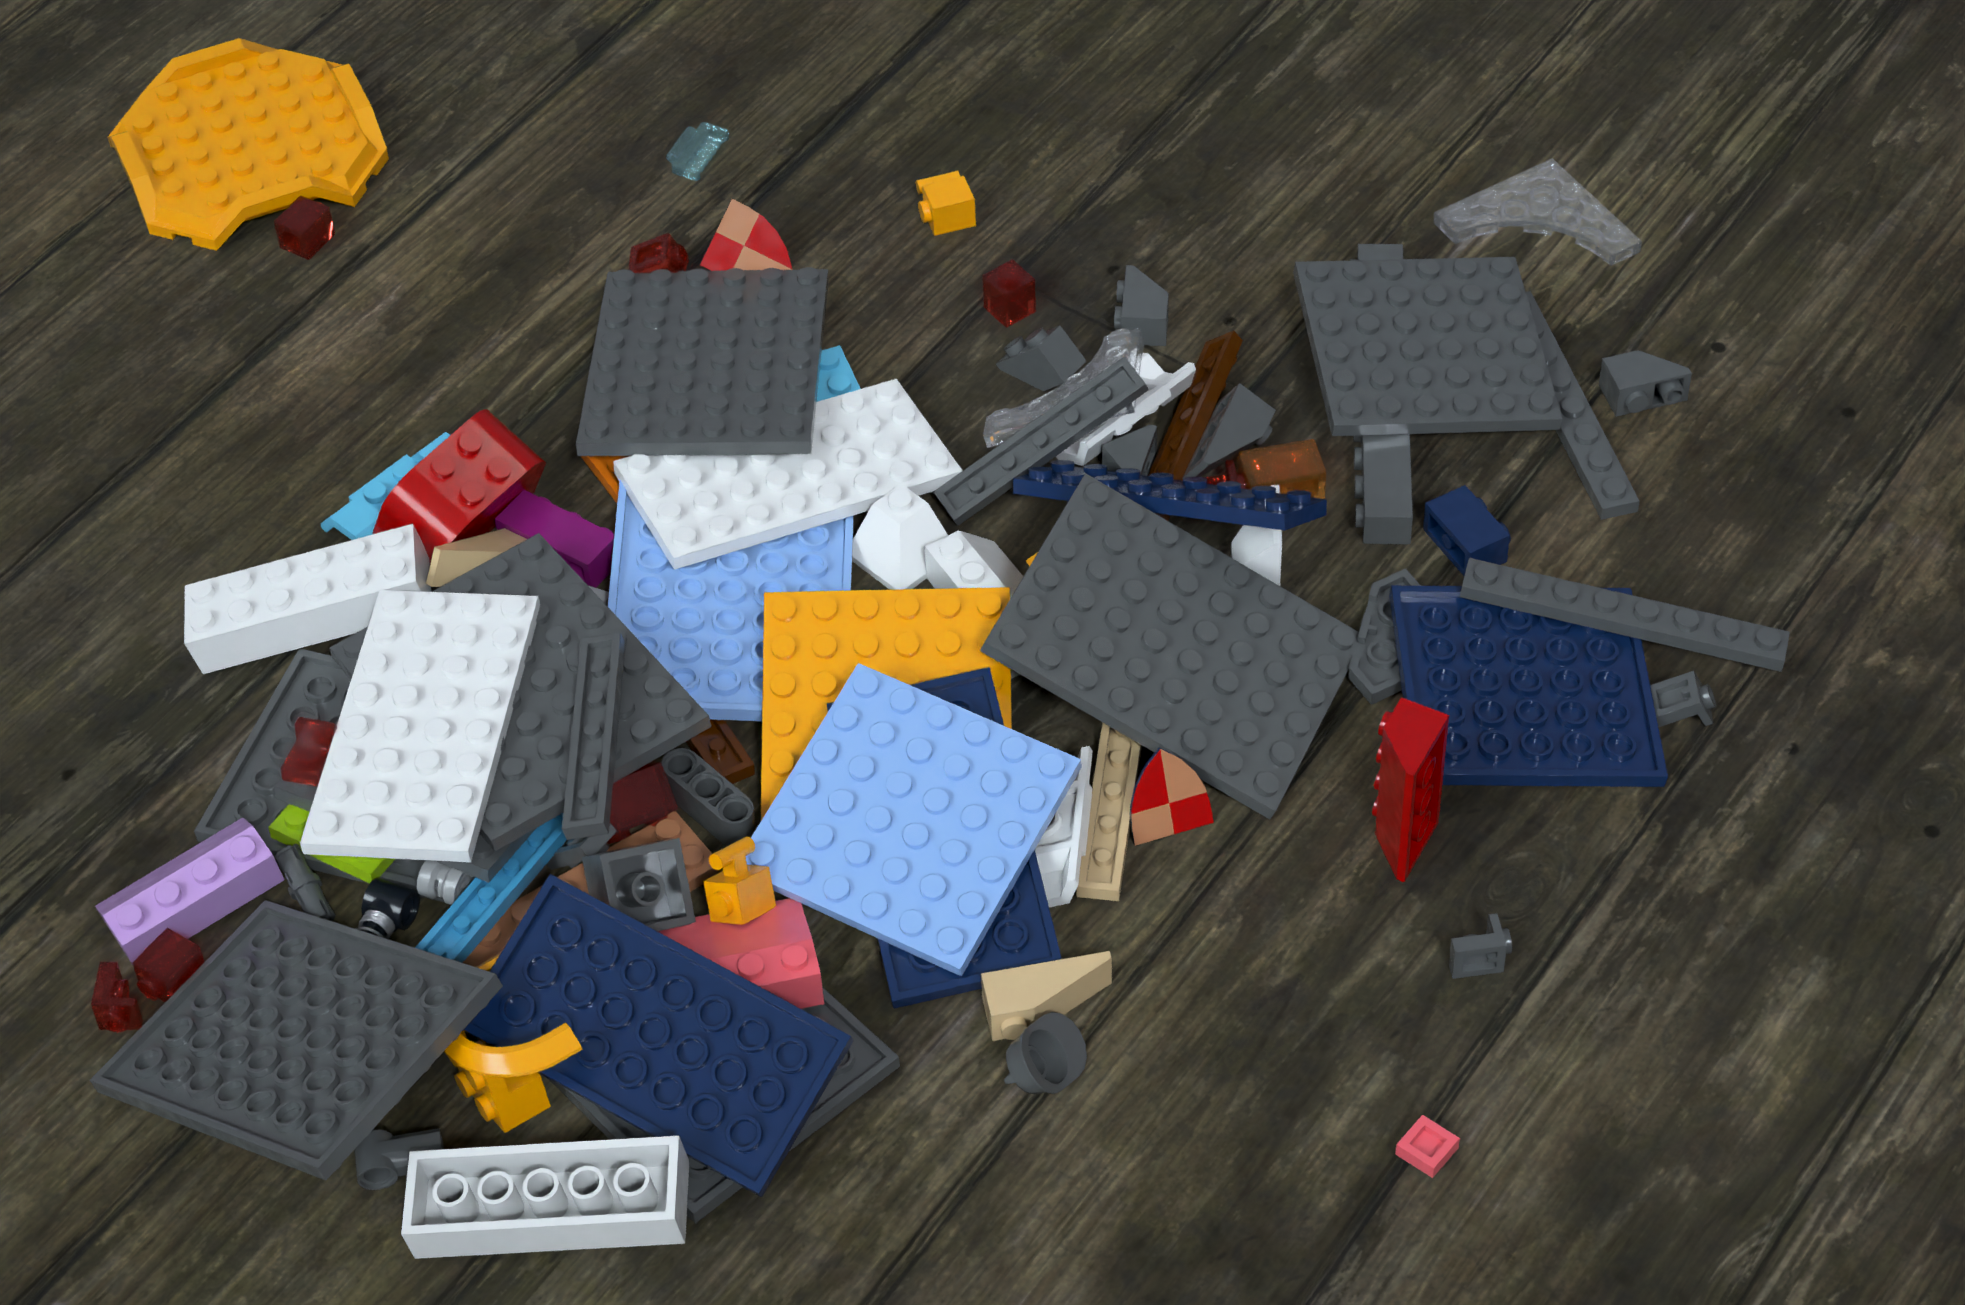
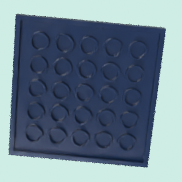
(1527, 693)

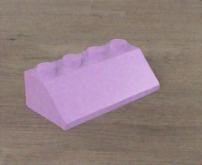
(192, 889)

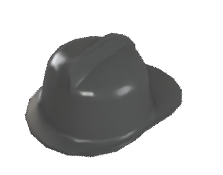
(1046, 1055)

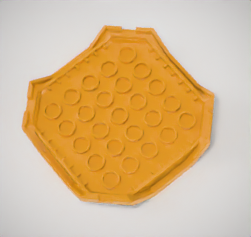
(244, 137)

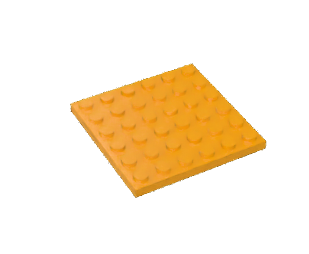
(822, 635)

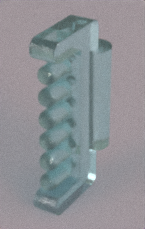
(695, 149)

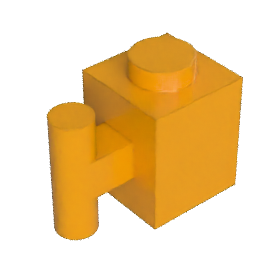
(946, 203)
(740, 889)

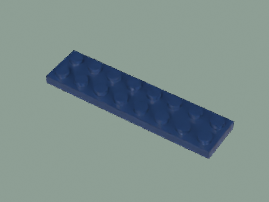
(1184, 498)

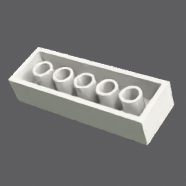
(299, 598)
(546, 1197)

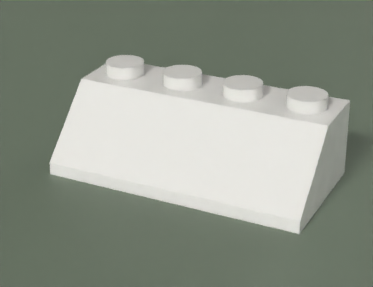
(969, 562)

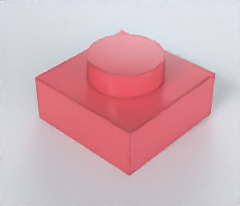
(1427, 1146)

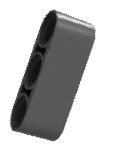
(709, 796)

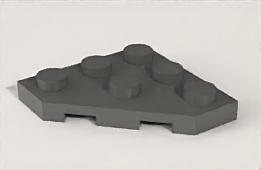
(1375, 663)

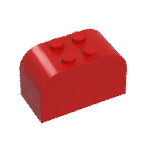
(462, 483)

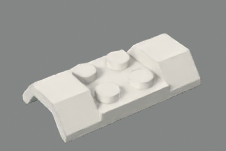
(1162, 389)
(1066, 838)

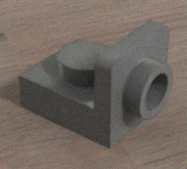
(1682, 698)
(1480, 953)

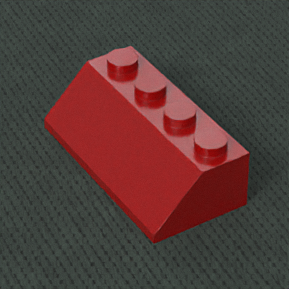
(1409, 782)

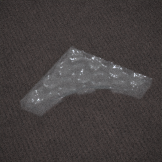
(1541, 202)
(1119, 343)

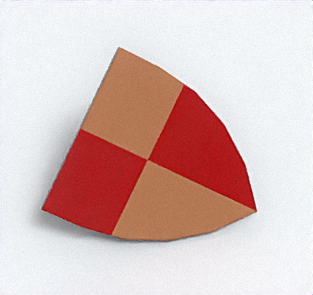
(745, 242)
(1167, 799)

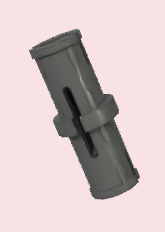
(303, 882)

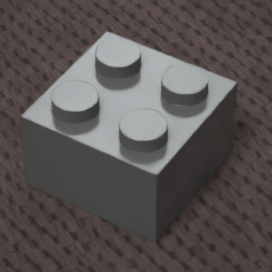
(643, 883)

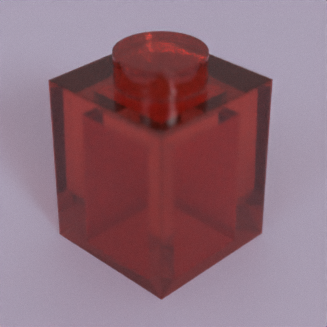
(304, 227)
(1009, 293)
(166, 965)

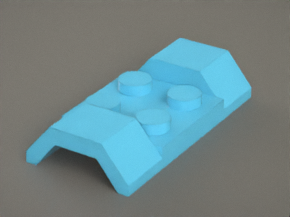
(361, 513)

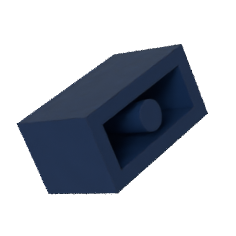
(1465, 529)

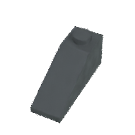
(1234, 426)

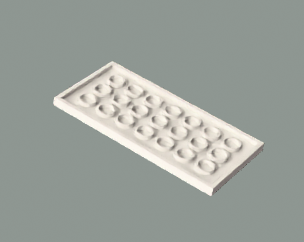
(731, 502)
(422, 727)

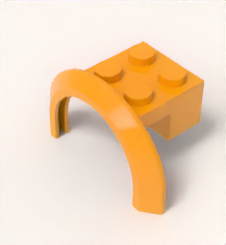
(507, 1078)

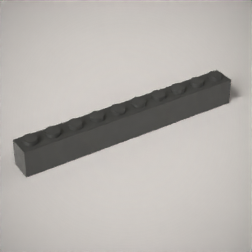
(1383, 463)

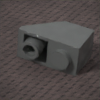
(1142, 307)
(1042, 358)
(1642, 382)

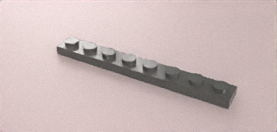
(1582, 433)
(1625, 614)

